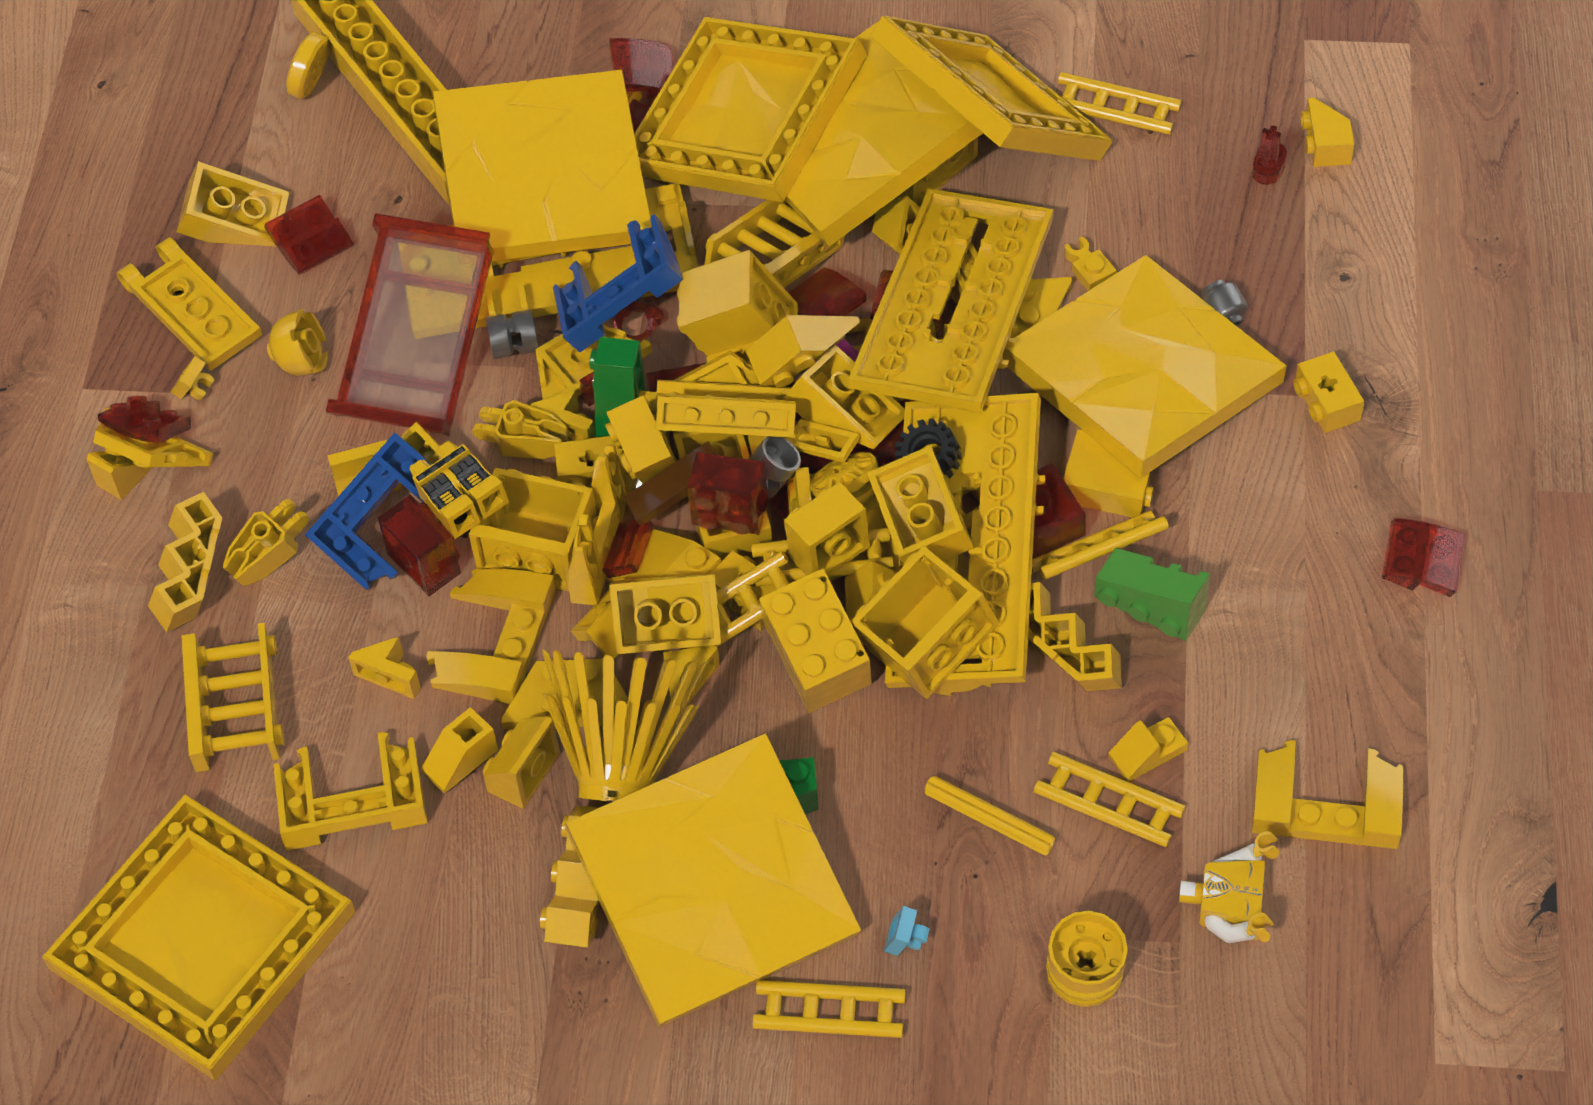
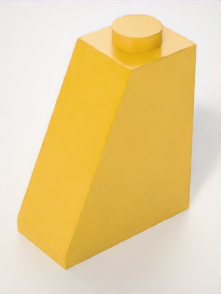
(1103, 481)

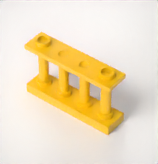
(786, 264)
(724, 408)
(199, 685)

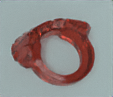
(653, 315)

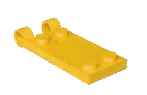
(201, 316)

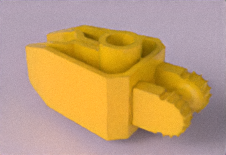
(521, 430)
(264, 543)

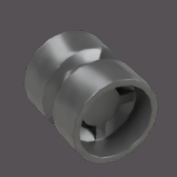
(500, 338)
(780, 461)

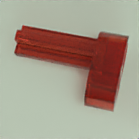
(1269, 158)

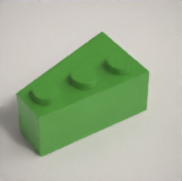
(1153, 592)

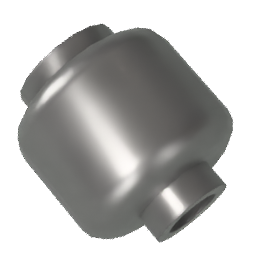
(1226, 299)

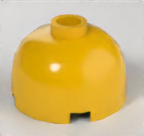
(297, 344)

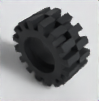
(931, 434)

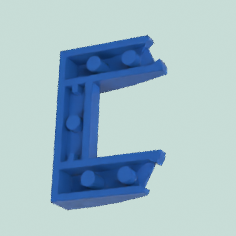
(655, 271)
(339, 523)

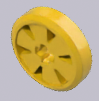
(307, 65)

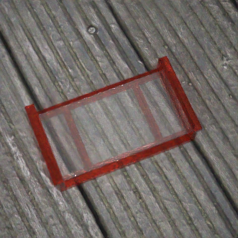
(415, 324)

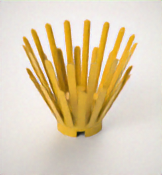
(623, 761)

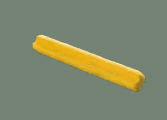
(989, 815)

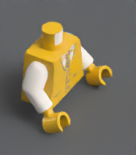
(1234, 893)

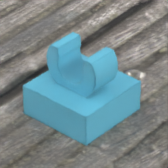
(904, 932)

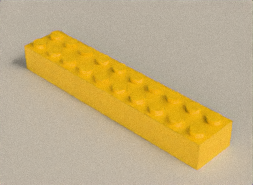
(384, 74)

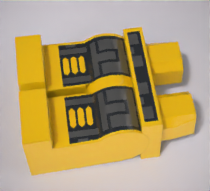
(456, 487)

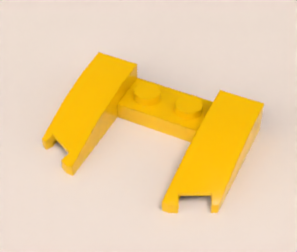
(594, 541)
(499, 676)
(307, 817)
(1373, 824)

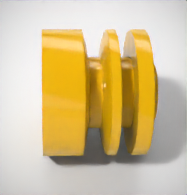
(855, 478)
(1086, 939)

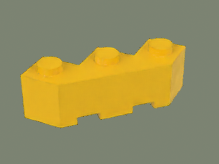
(186, 562)
(1064, 642)
(572, 911)

